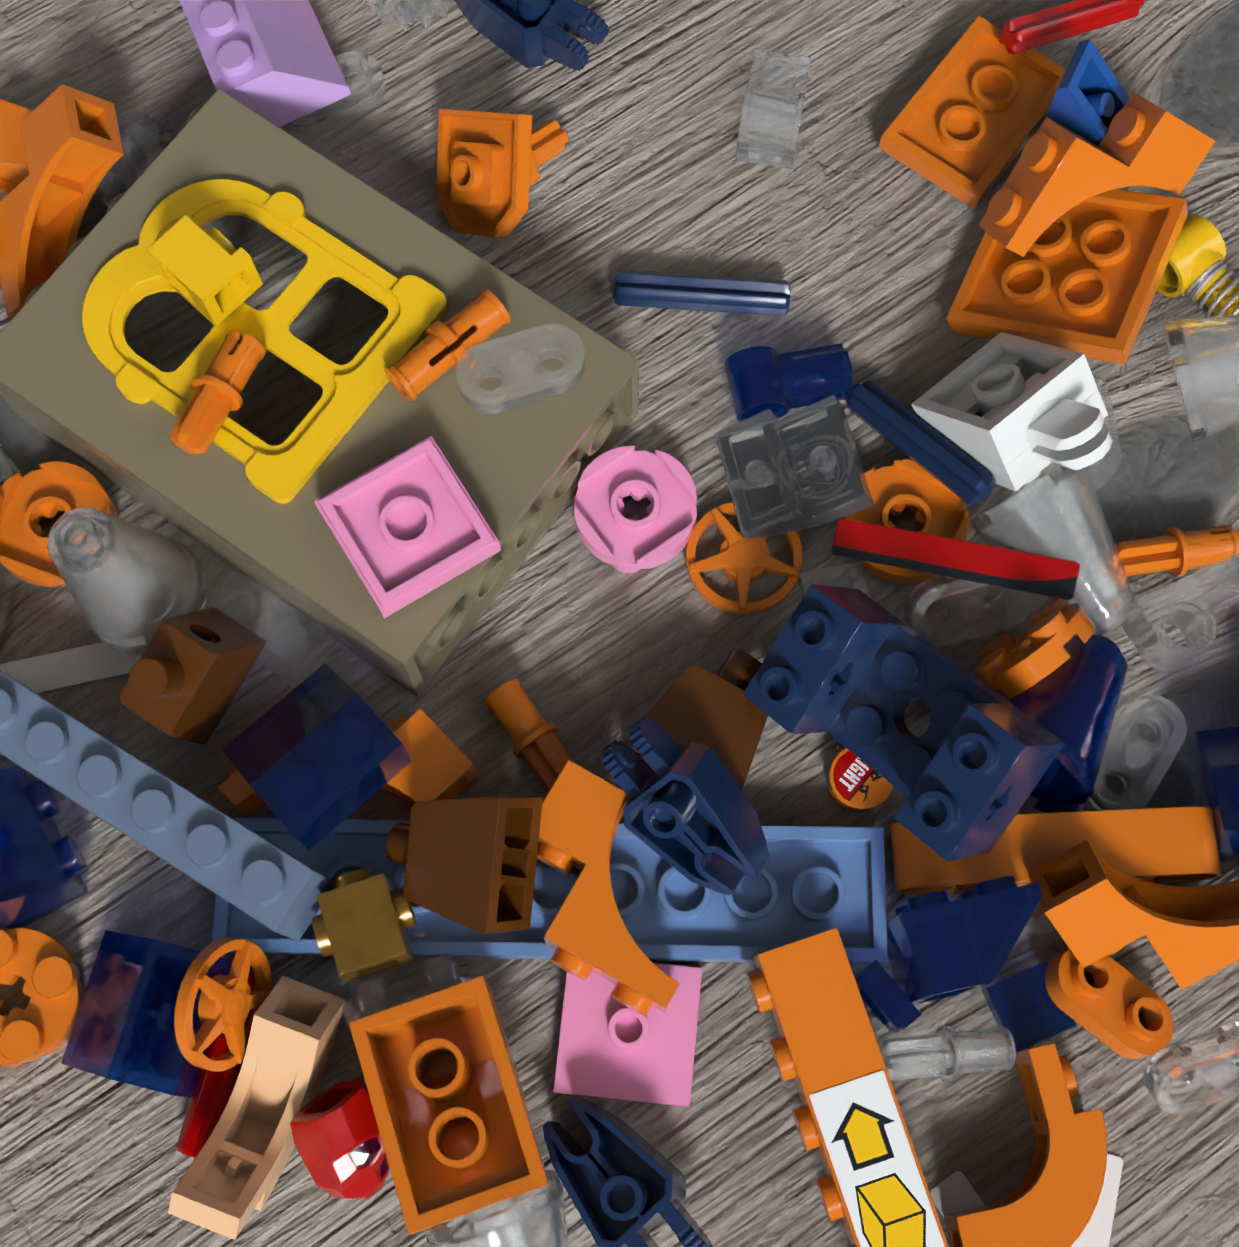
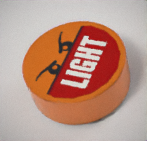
(856, 784)

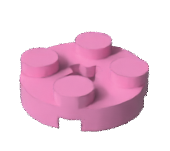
(633, 542)

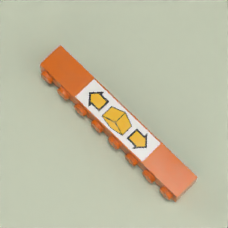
(845, 1095)

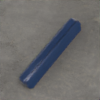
(702, 292)
(921, 443)

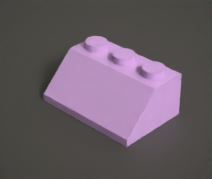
(267, 55)

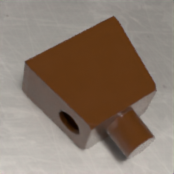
(186, 679)
(714, 712)
(471, 859)

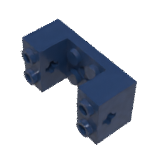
(854, 671)

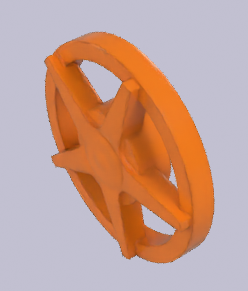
(741, 562)
(222, 1003)

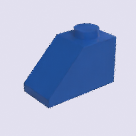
(1087, 95)

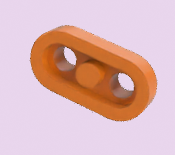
(1111, 1005)

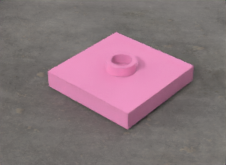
(407, 526)
(626, 1055)

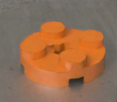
(911, 488)
(40, 495)
(1035, 652)
(53, 991)

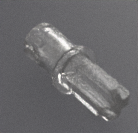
(948, 1053)

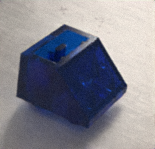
(960, 944)
(129, 1014)

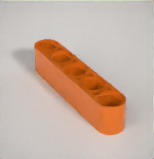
(1144, 843)

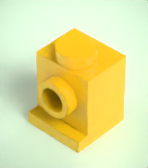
(204, 268)

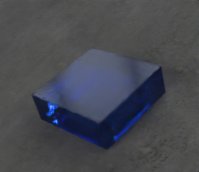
(885, 998)
(1026, 1008)

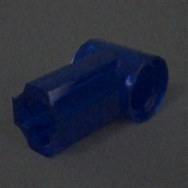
(785, 381)

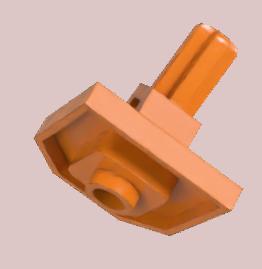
(489, 165)

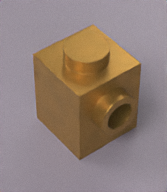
(364, 924)

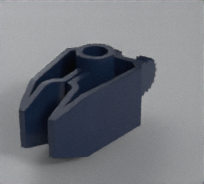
(537, 29)
(687, 807)
(622, 1183)

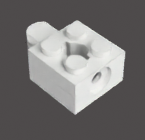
(1031, 408)

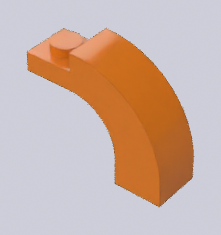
(1063, 1174)

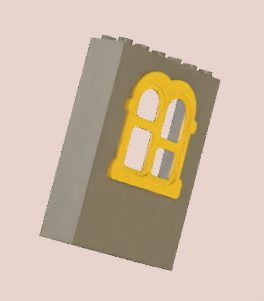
(254, 501)

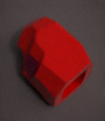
(342, 1141)

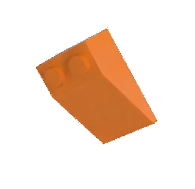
(448, 1104)

